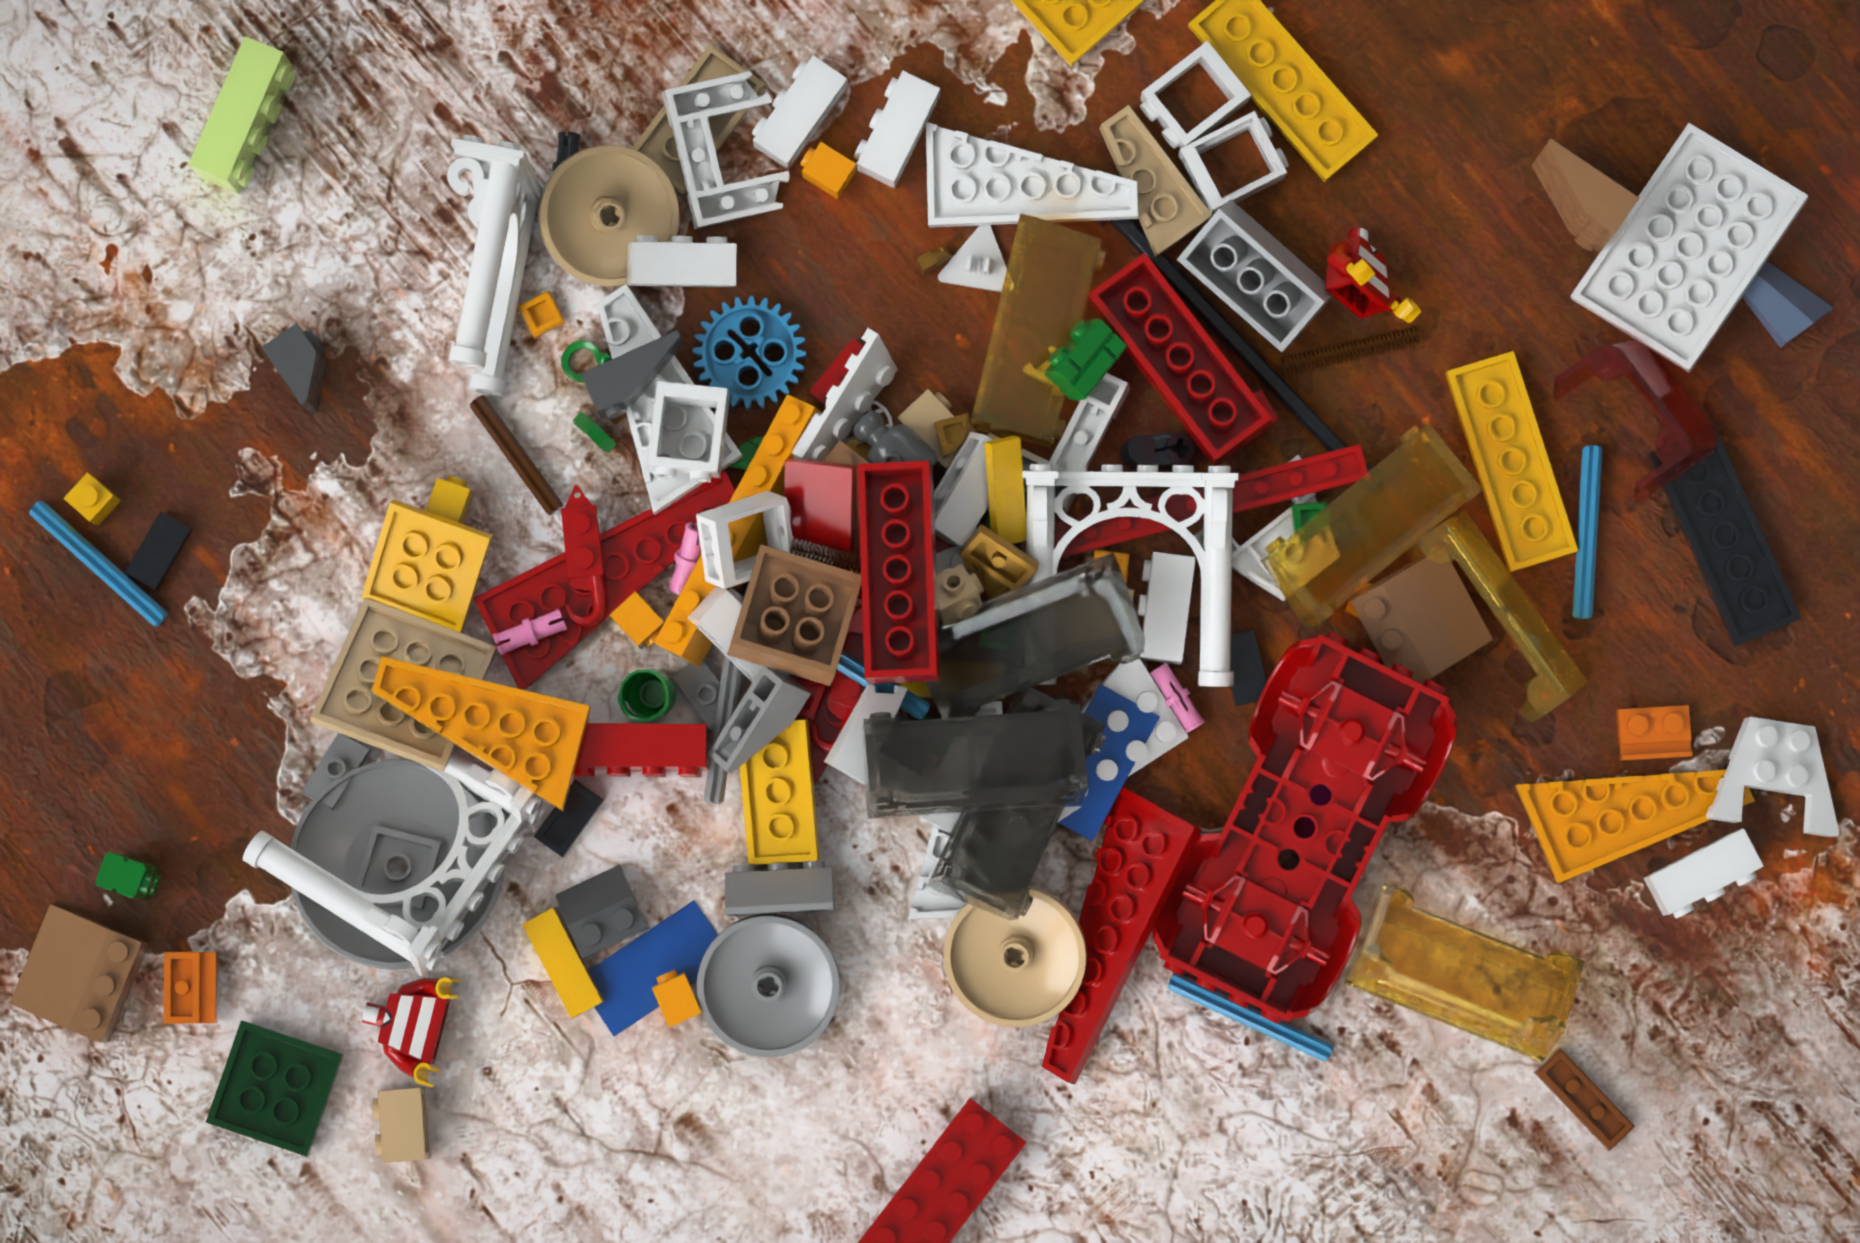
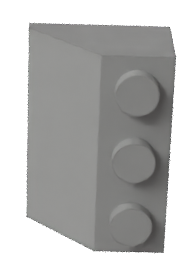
(779, 889)

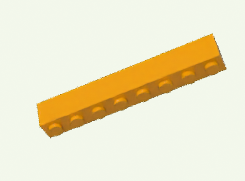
(746, 534)

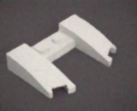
(688, 115)
(1083, 431)
(848, 748)

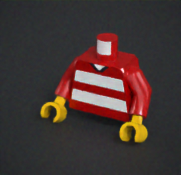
(1360, 279)
(413, 1024)

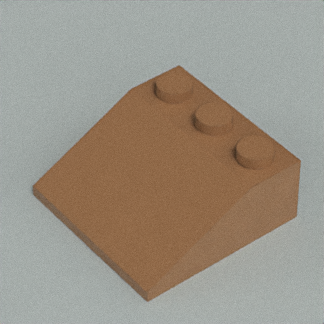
(1583, 196)
(795, 615)
(1421, 618)
(79, 974)

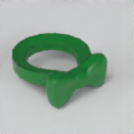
(578, 345)

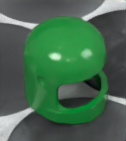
(658, 691)

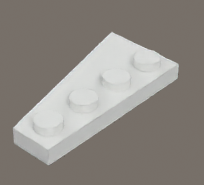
(846, 403)

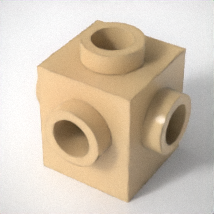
(957, 594)

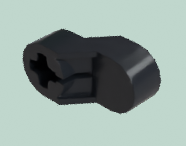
(1173, 447)

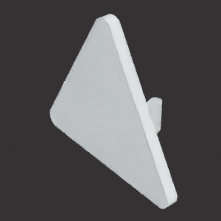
(977, 263)

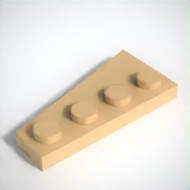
(1165, 199)

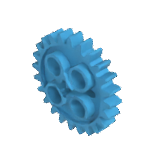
(773, 332)

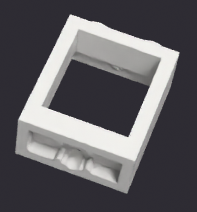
(1219, 73)
(1200, 177)
(694, 396)
(716, 539)

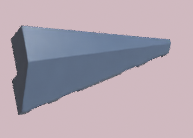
(1783, 304)

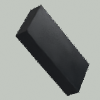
(158, 551)
(1247, 668)
(565, 826)

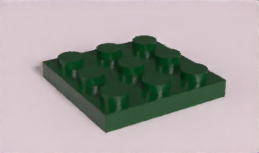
(274, 1088)

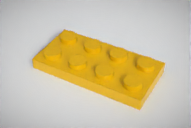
(781, 799)

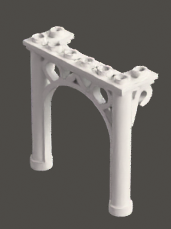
(504, 214)
(1213, 559)
(412, 939)

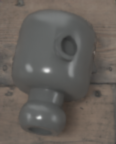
(893, 444)

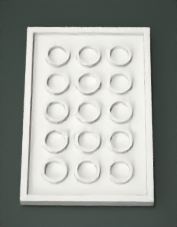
(1689, 247)

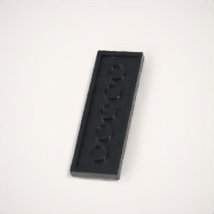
(1729, 547)

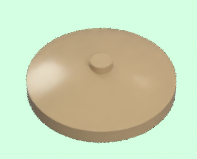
(599, 206)
(1019, 967)

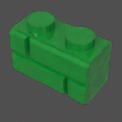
(1084, 359)
(128, 876)

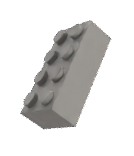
(1255, 275)

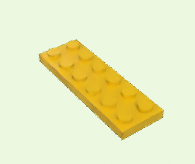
(1285, 83)
(1511, 461)

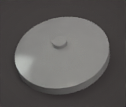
(768, 985)

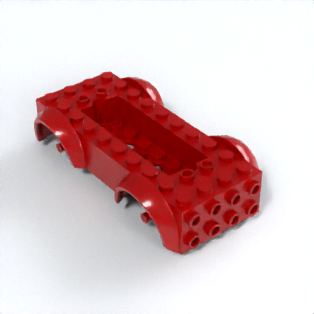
(1380, 751)

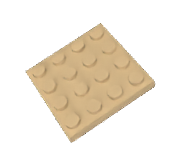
(355, 711)

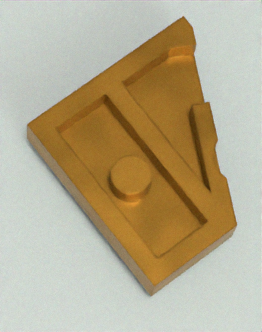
(996, 562)

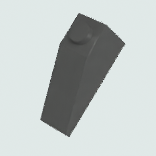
(626, 377)

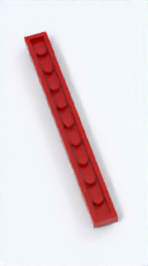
(1249, 492)

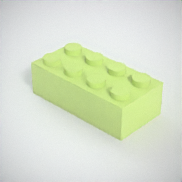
(242, 115)

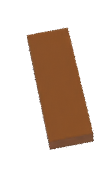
(1584, 1099)

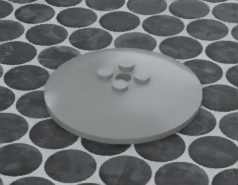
(382, 817)

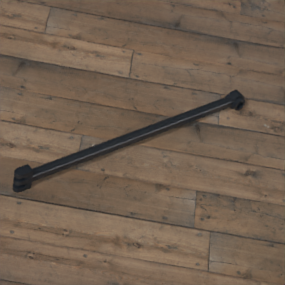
(1231, 337)

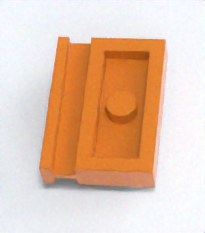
(1654, 733)
(190, 987)

